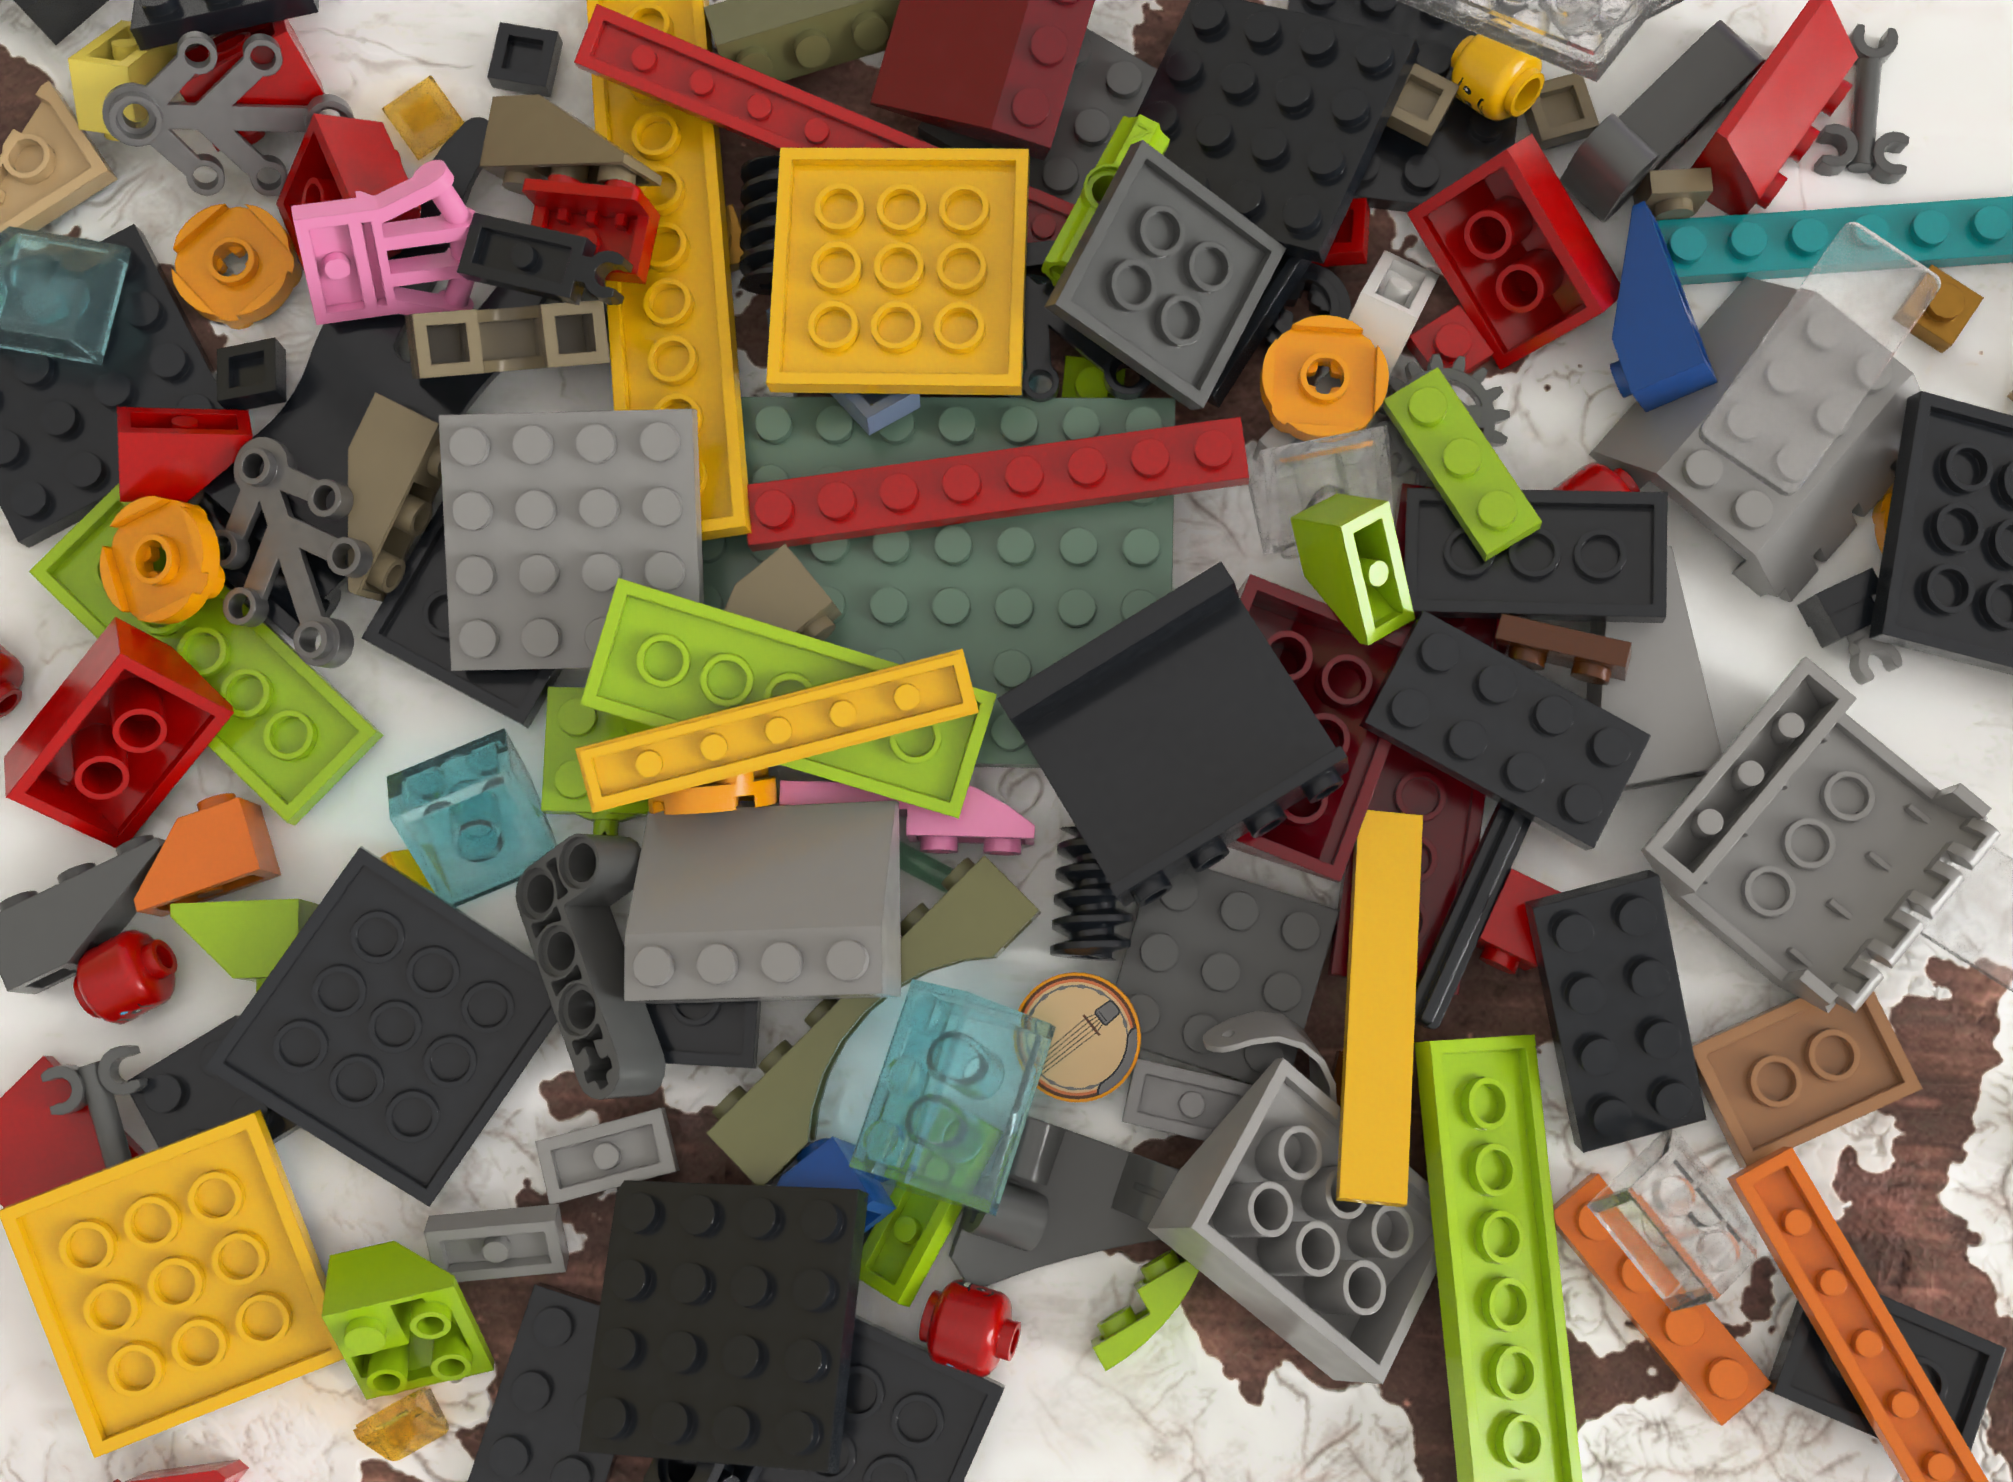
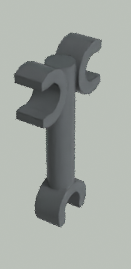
(1858, 146)
(96, 1086)

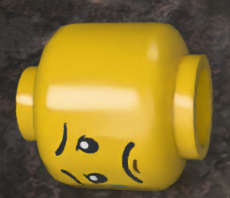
(1495, 77)

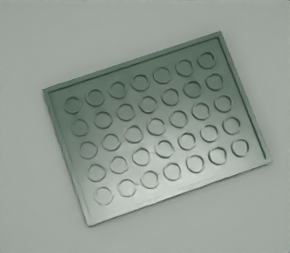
(998, 588)

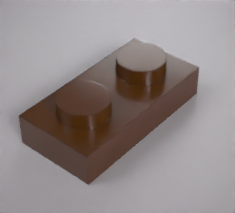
(1588, 655)

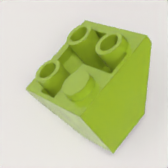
(400, 1321)

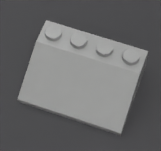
(767, 905)
(1267, 1229)

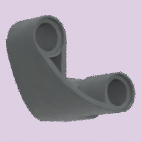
(1060, 1204)

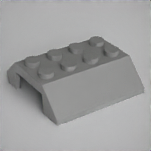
(1765, 528)
(1817, 845)

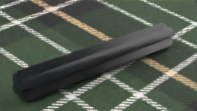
(1468, 915)

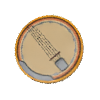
(1093, 1037)

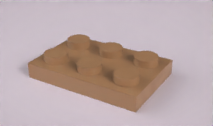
(1800, 1074)

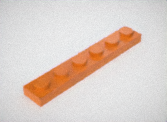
(1853, 1321)

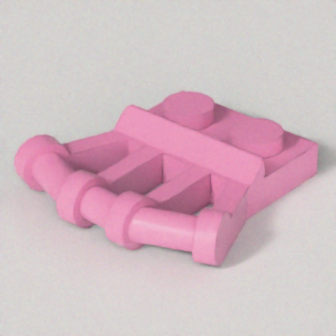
(348, 245)

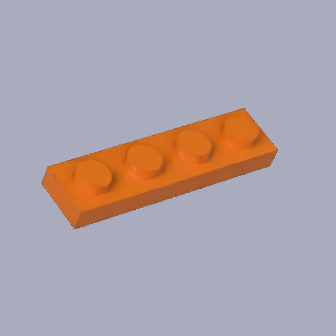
(1687, 1339)

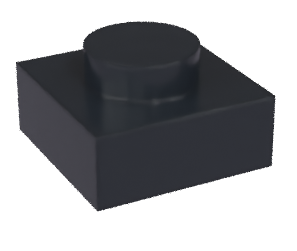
(525, 59)
(251, 375)

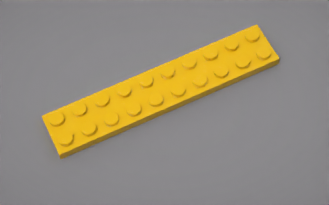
(677, 331)

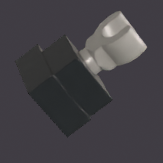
(1848, 613)

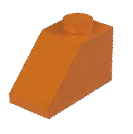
(209, 855)

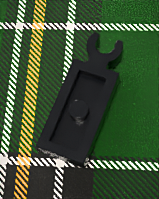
(538, 261)

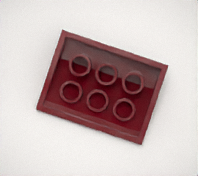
(984, 67)
(1339, 685)

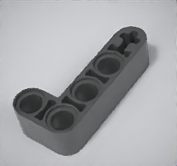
(1660, 121)
(581, 962)

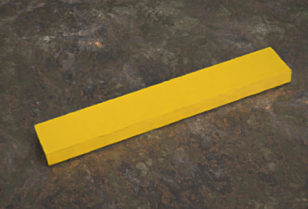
(776, 730)
(1380, 1011)

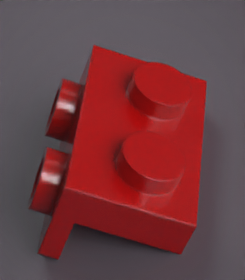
(609, 215)

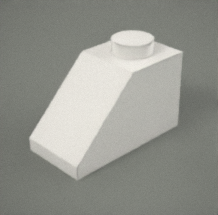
(1392, 303)

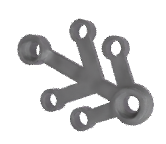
(213, 114)
(285, 547)

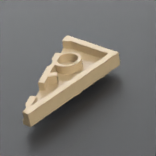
(48, 166)

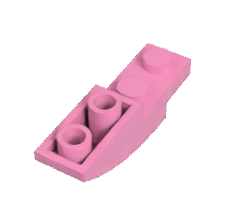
(980, 822)

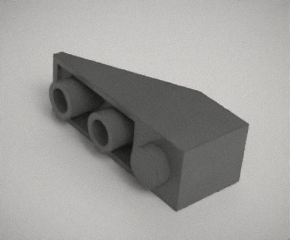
(52, 929)

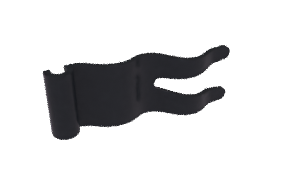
(336, 388)

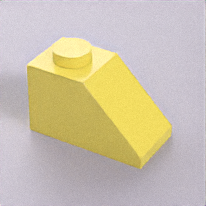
(108, 63)

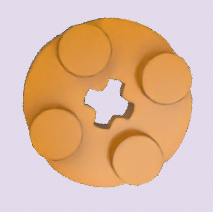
(259, 288)
(1351, 357)
(191, 564)
(719, 795)

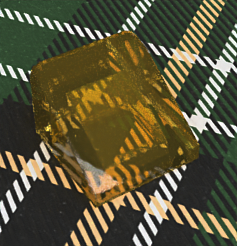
(423, 117)
(404, 1426)

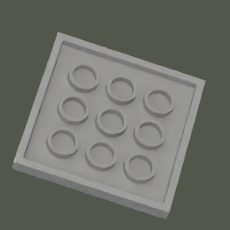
(550, 519)

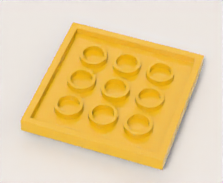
(899, 271)
(174, 1282)

